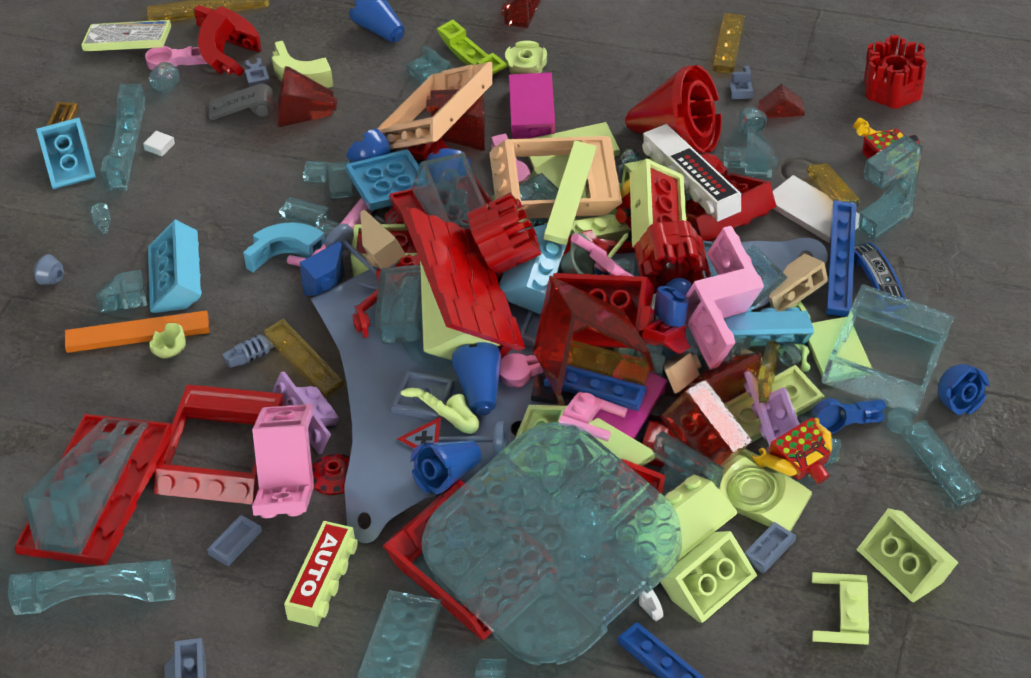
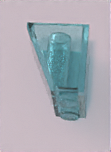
(399, 305)

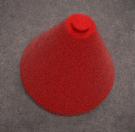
(683, 104)

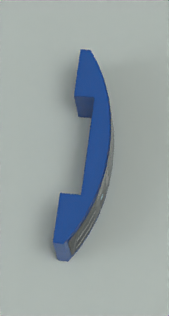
(877, 268)

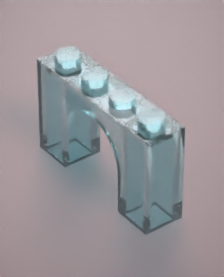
(899, 168)

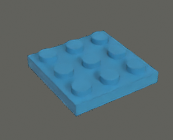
(381, 176)

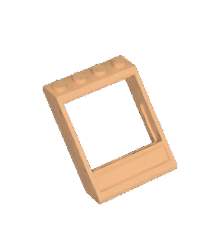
(404, 132)
(601, 185)

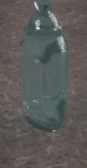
(101, 217)

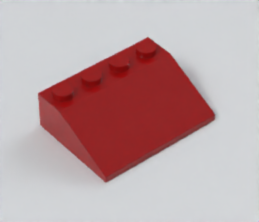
(756, 201)
(621, 291)

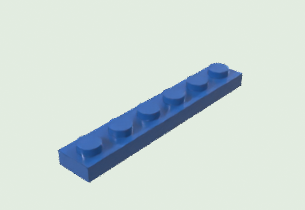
(841, 259)

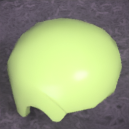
(169, 342)

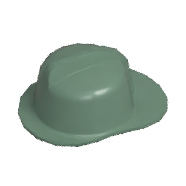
(577, 260)

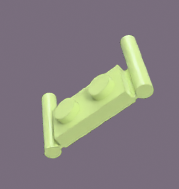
(853, 609)

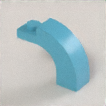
(281, 239)

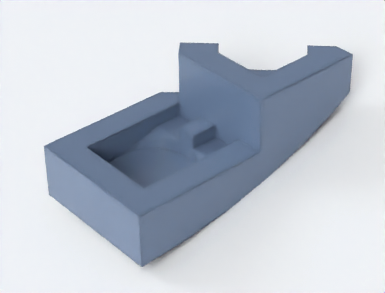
(741, 84)

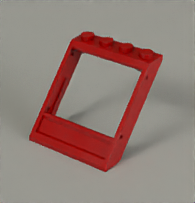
(207, 483)
(407, 546)

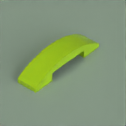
(466, 50)

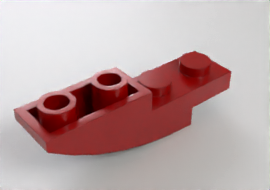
(244, 33)

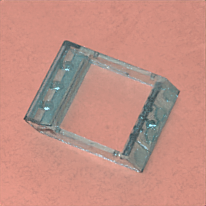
(899, 315)

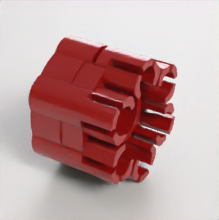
(895, 74)
(499, 235)
(671, 252)

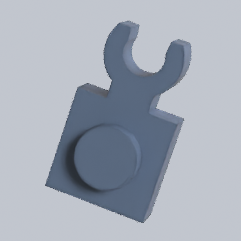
(256, 73)

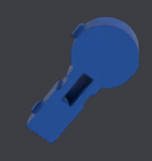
(861, 412)

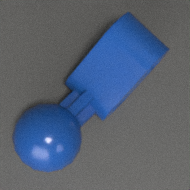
(671, 302)

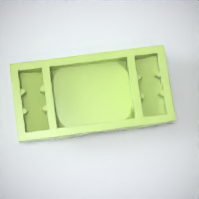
(762, 493)

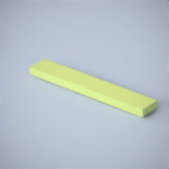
(570, 193)

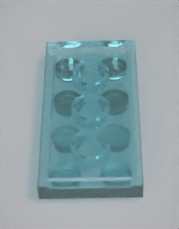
(400, 636)

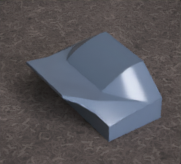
(187, 660)

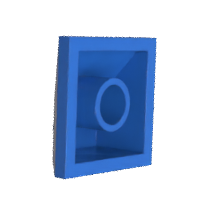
(322, 270)

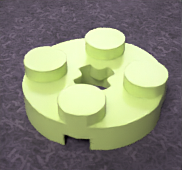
(518, 63)

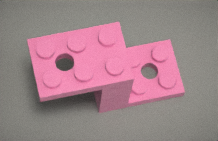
(721, 297)
(283, 460)

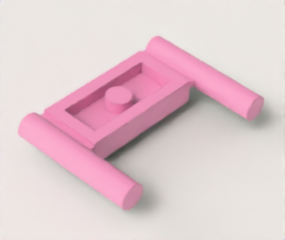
(603, 262)
(584, 408)

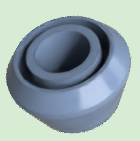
(48, 270)

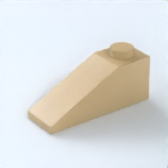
(379, 243)
(804, 277)
(682, 370)

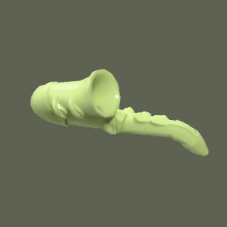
(454, 411)

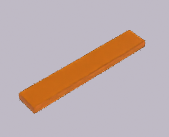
(132, 331)

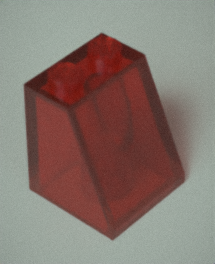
(469, 128)

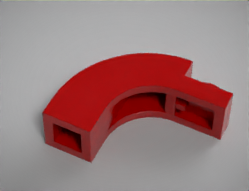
(211, 43)

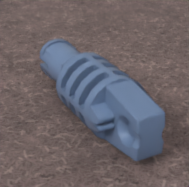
(247, 351)

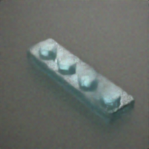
(941, 463)

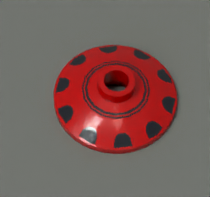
(330, 473)

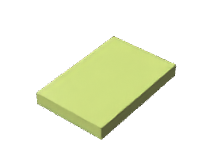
(825, 338)

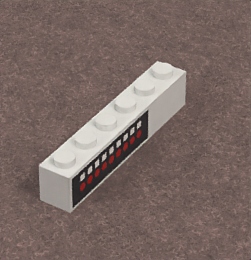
(700, 179)

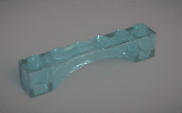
(119, 161)
(140, 580)

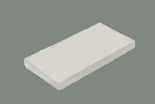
(806, 206)

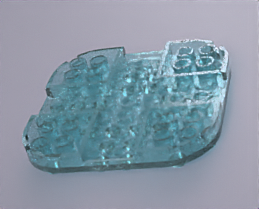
(552, 542)

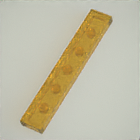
(185, 9)

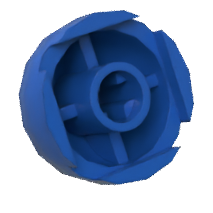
(373, 145)
(963, 388)

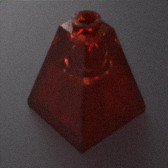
(303, 99)

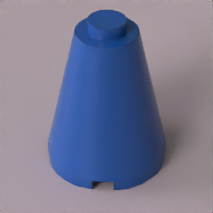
(378, 18)
(478, 374)
(443, 463)

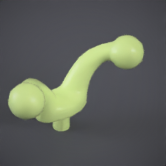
(805, 367)

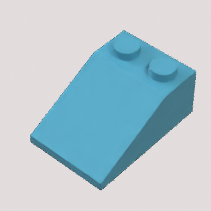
(66, 153)

